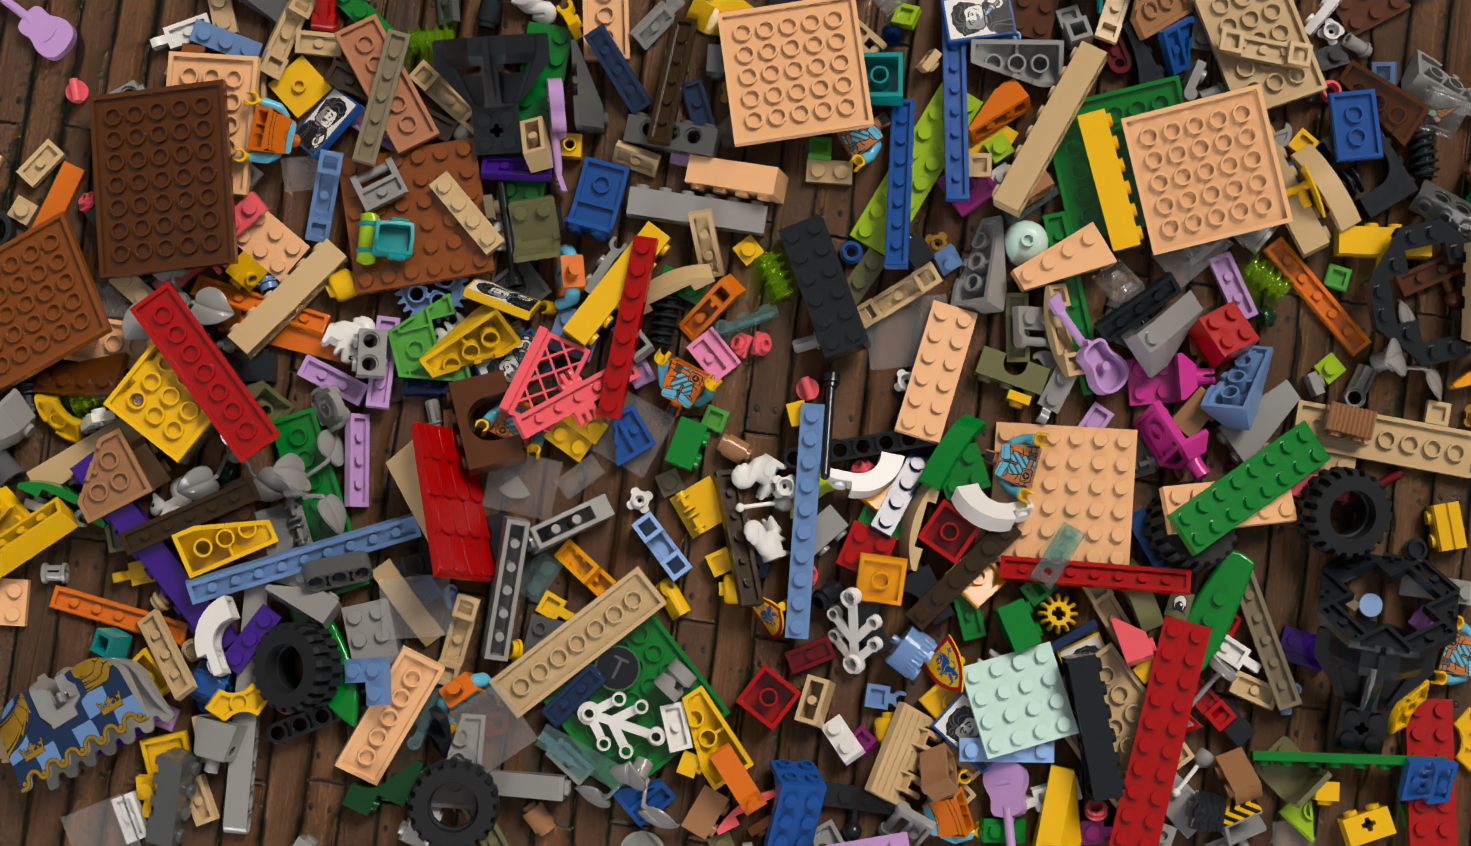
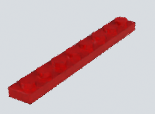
(627, 327)
(1102, 576)

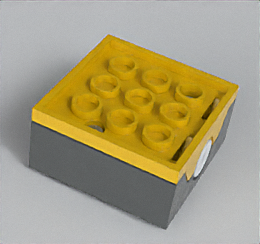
(161, 407)

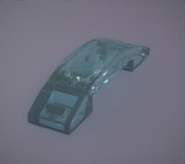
(578, 755)

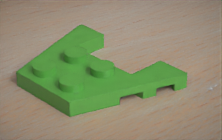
(416, 336)

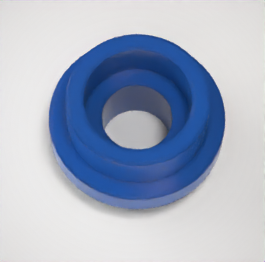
(851, 245)

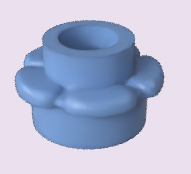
(267, 283)

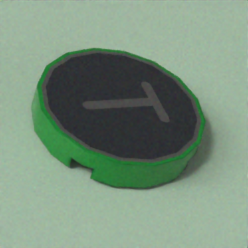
(620, 667)

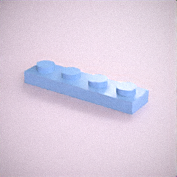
(971, 750)

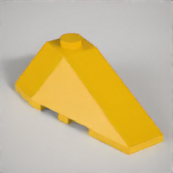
(706, 13)
(476, 338)
(217, 544)
(710, 733)
(1059, 813)

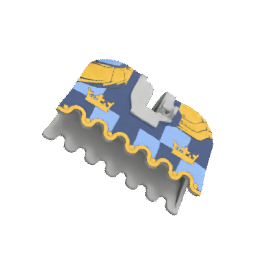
(77, 716)

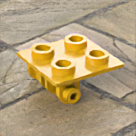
(698, 507)

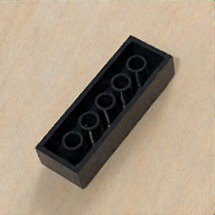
(824, 288)
(1095, 735)

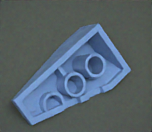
(1239, 392)

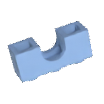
(662, 546)

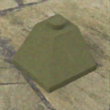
(270, 400)

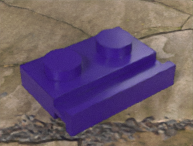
(1299, 647)

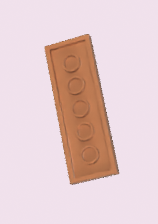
(409, 118)

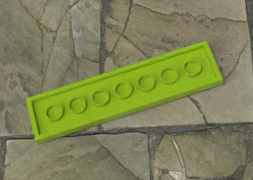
(927, 167)

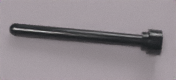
(514, 278)
(831, 381)

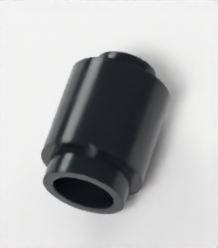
(489, 14)
(827, 595)

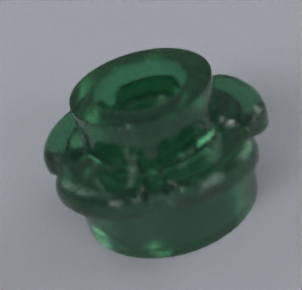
(1266, 316)

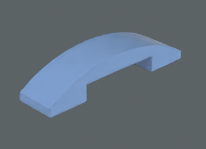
(324, 195)

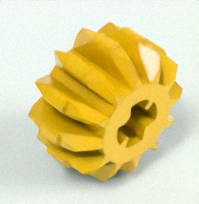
(1062, 606)

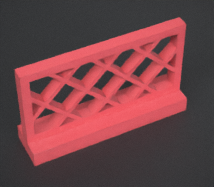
(529, 366)

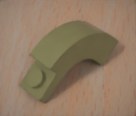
(1145, 610)

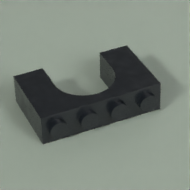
(1394, 185)
(917, 584)

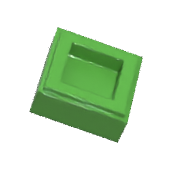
(820, 148)
(1337, 277)
(715, 418)

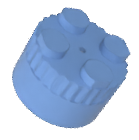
(910, 651)

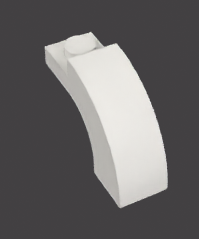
(868, 483)
(987, 513)
(210, 633)

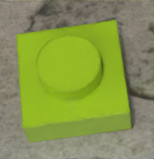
(906, 16)
(999, 147)
(1329, 368)

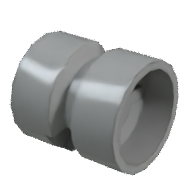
(675, 680)

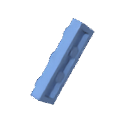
(223, 40)

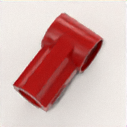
(324, 16)

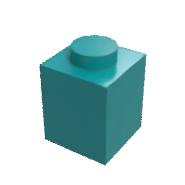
(111, 642)

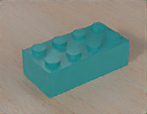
(885, 78)

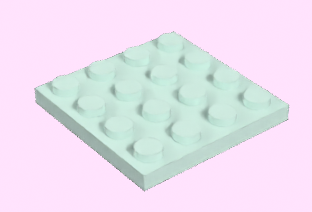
(1019, 700)

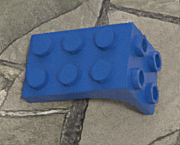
(597, 199)
(796, 803)

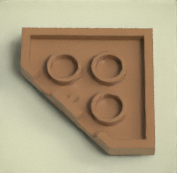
(1154, 15)
(112, 478)

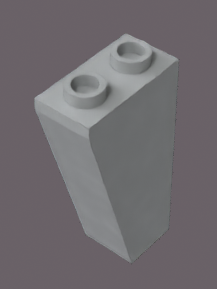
(1271, 412)
(568, 524)
(532, 784)

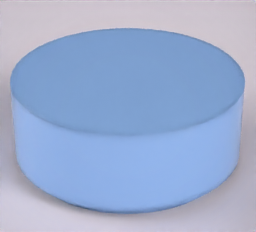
(1370, 605)

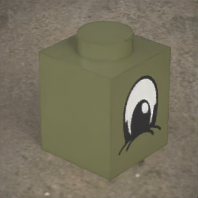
(1177, 606)

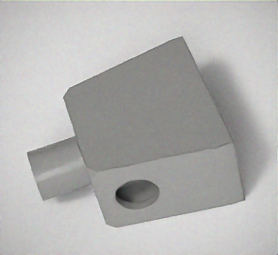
(217, 741)

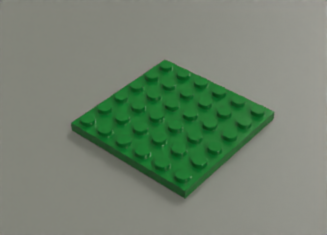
(1071, 159)
(655, 651)

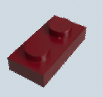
(810, 654)

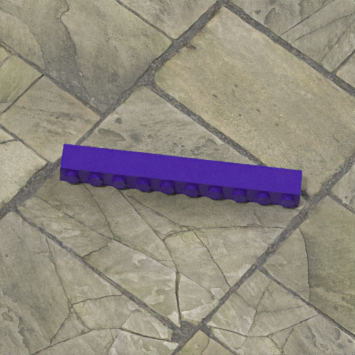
(159, 559)

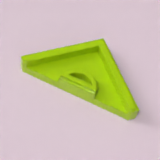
(1300, 818)

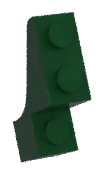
(396, 789)

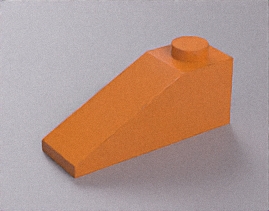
(1002, 107)
(711, 306)
(737, 779)

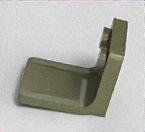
(535, 228)
(1291, 783)

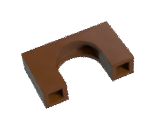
(482, 455)

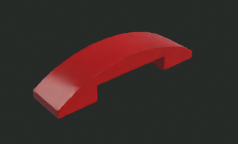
(1214, 708)

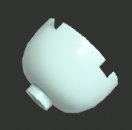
(1024, 241)

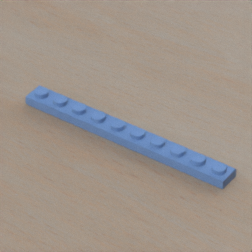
(804, 521)
(291, 561)

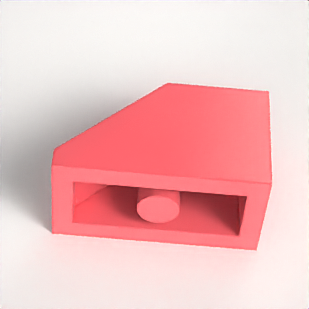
(1133, 643)

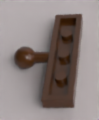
(1430, 274)

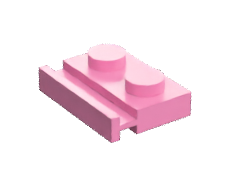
(713, 354)

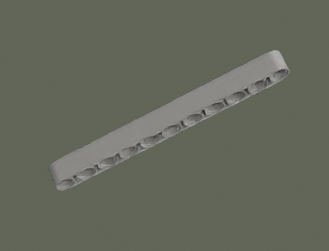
(243, 769)

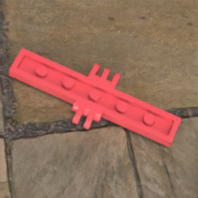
(246, 214)
(575, 398)

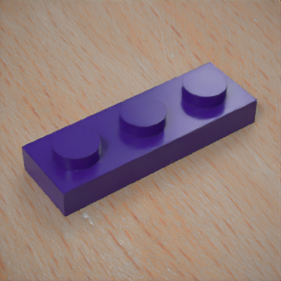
(511, 169)
(244, 646)

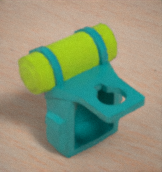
(384, 238)

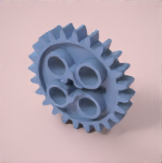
(456, 287)

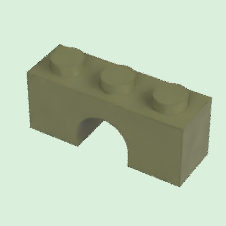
(991, 368)

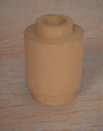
(734, 448)
(538, 818)

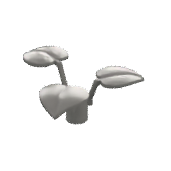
(209, 307)
(1393, 359)
(292, 472)
(201, 481)
(636, 777)

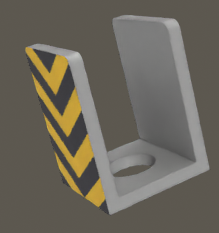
(1242, 821)

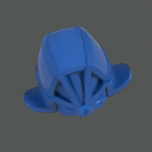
(208, 685)

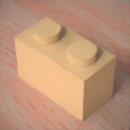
(536, 144)
(815, 701)

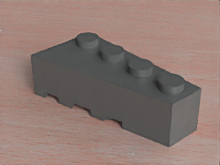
(172, 796)

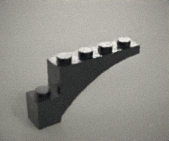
(1142, 56)

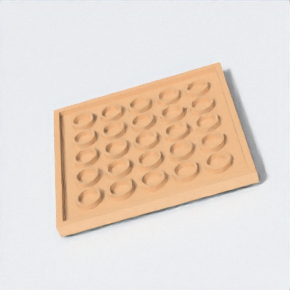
(794, 70)
(1207, 169)
(1081, 481)

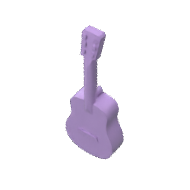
(49, 34)
(558, 125)
(1103, 368)
(1007, 789)

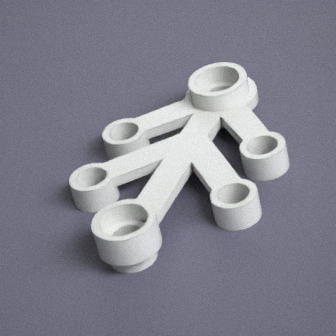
(853, 659)
(618, 723)

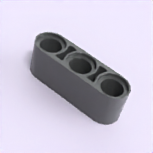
(337, 571)

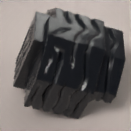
(1206, 811)

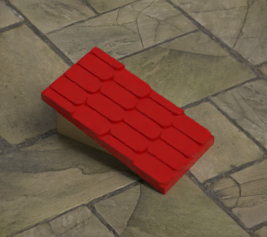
(445, 503)

